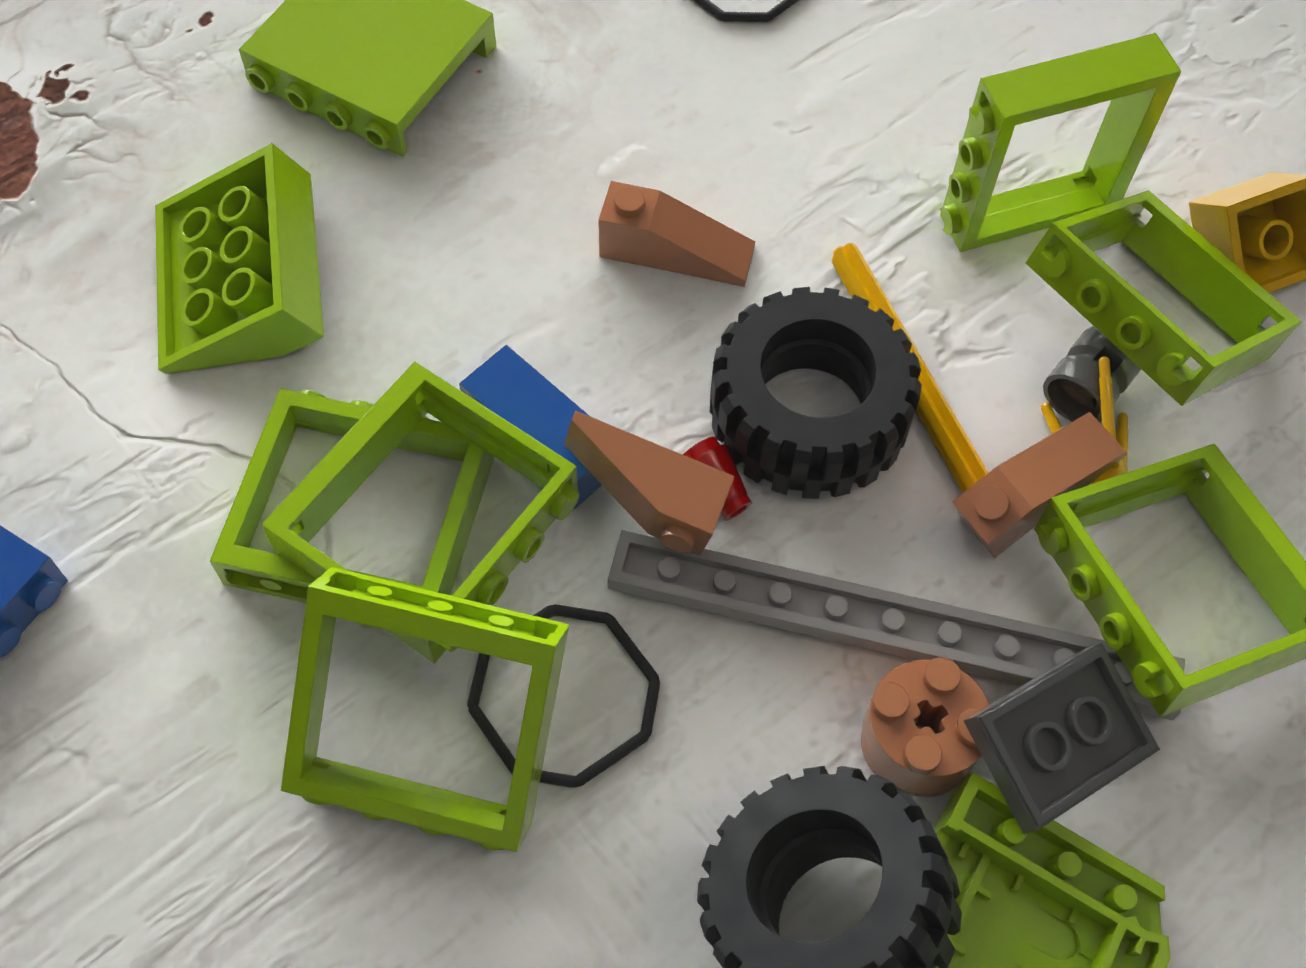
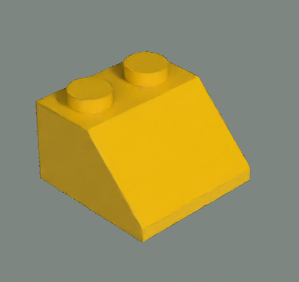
(1258, 227)

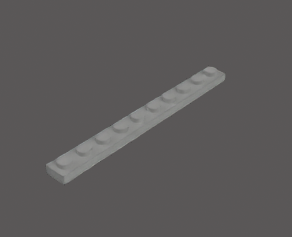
(850, 613)

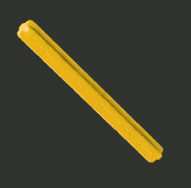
(932, 407)

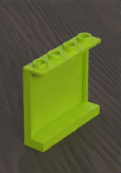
(365, 60)

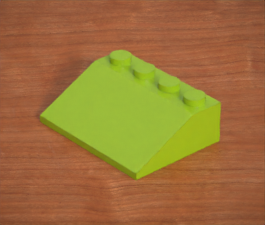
(238, 266)

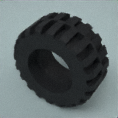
(827, 336)
(819, 821)

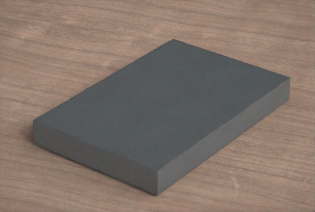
(1061, 737)

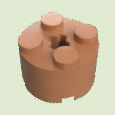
(927, 758)

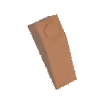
(666, 234)
(656, 486)
(1016, 492)

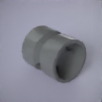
(1074, 382)

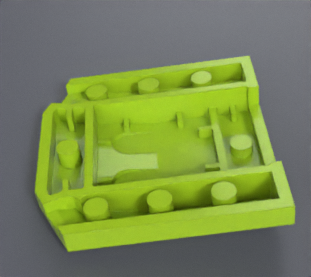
(1043, 893)

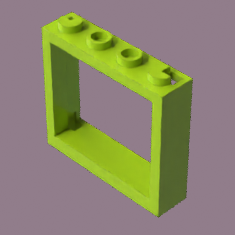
(1130, 73)
(1190, 265)
(308, 409)
(377, 435)
(1240, 525)
(443, 621)

